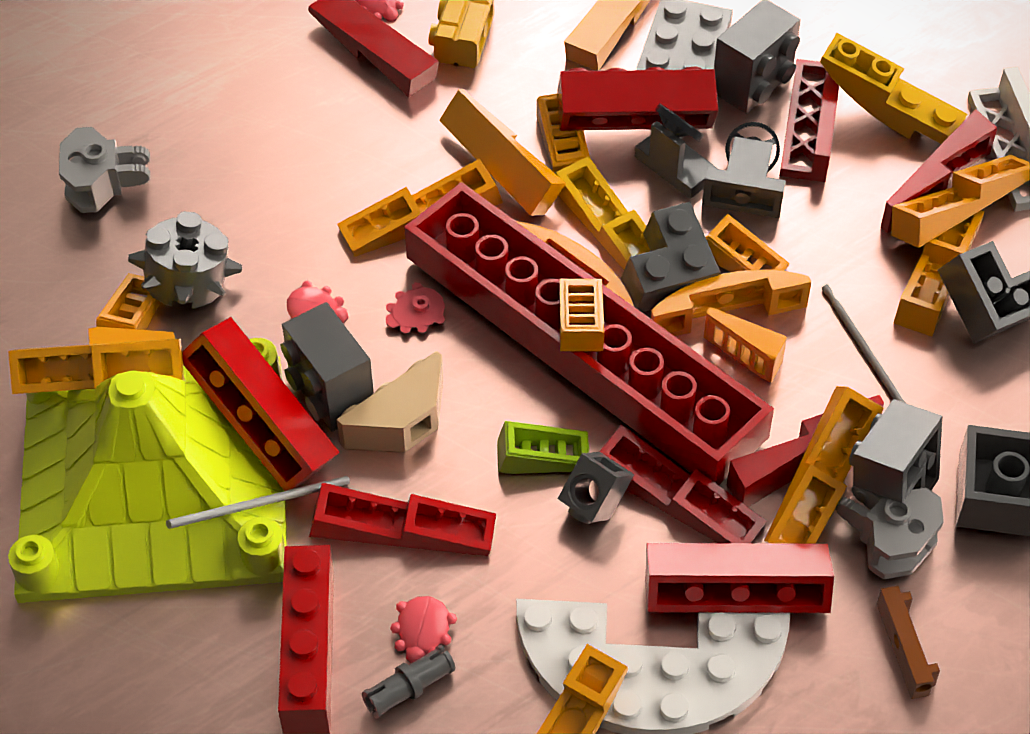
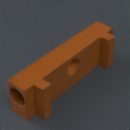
(894, 612)

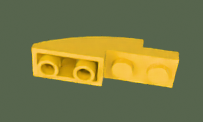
(880, 91)

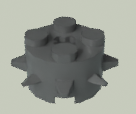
(185, 261)

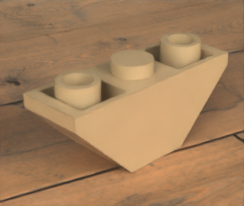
(398, 411)

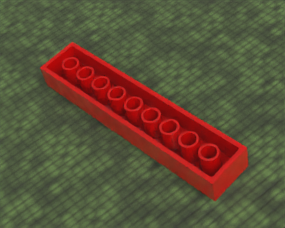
(640, 375)

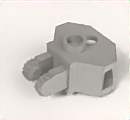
(99, 168)
(895, 532)

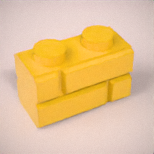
(461, 31)

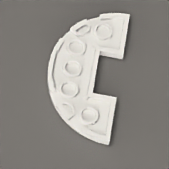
(664, 686)

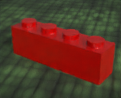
(629, 98)
(258, 404)
(739, 577)
(306, 640)

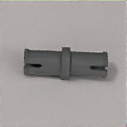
(408, 681)

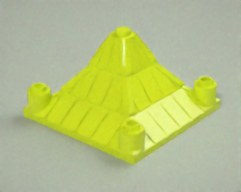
(118, 465)

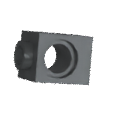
(611, 481)

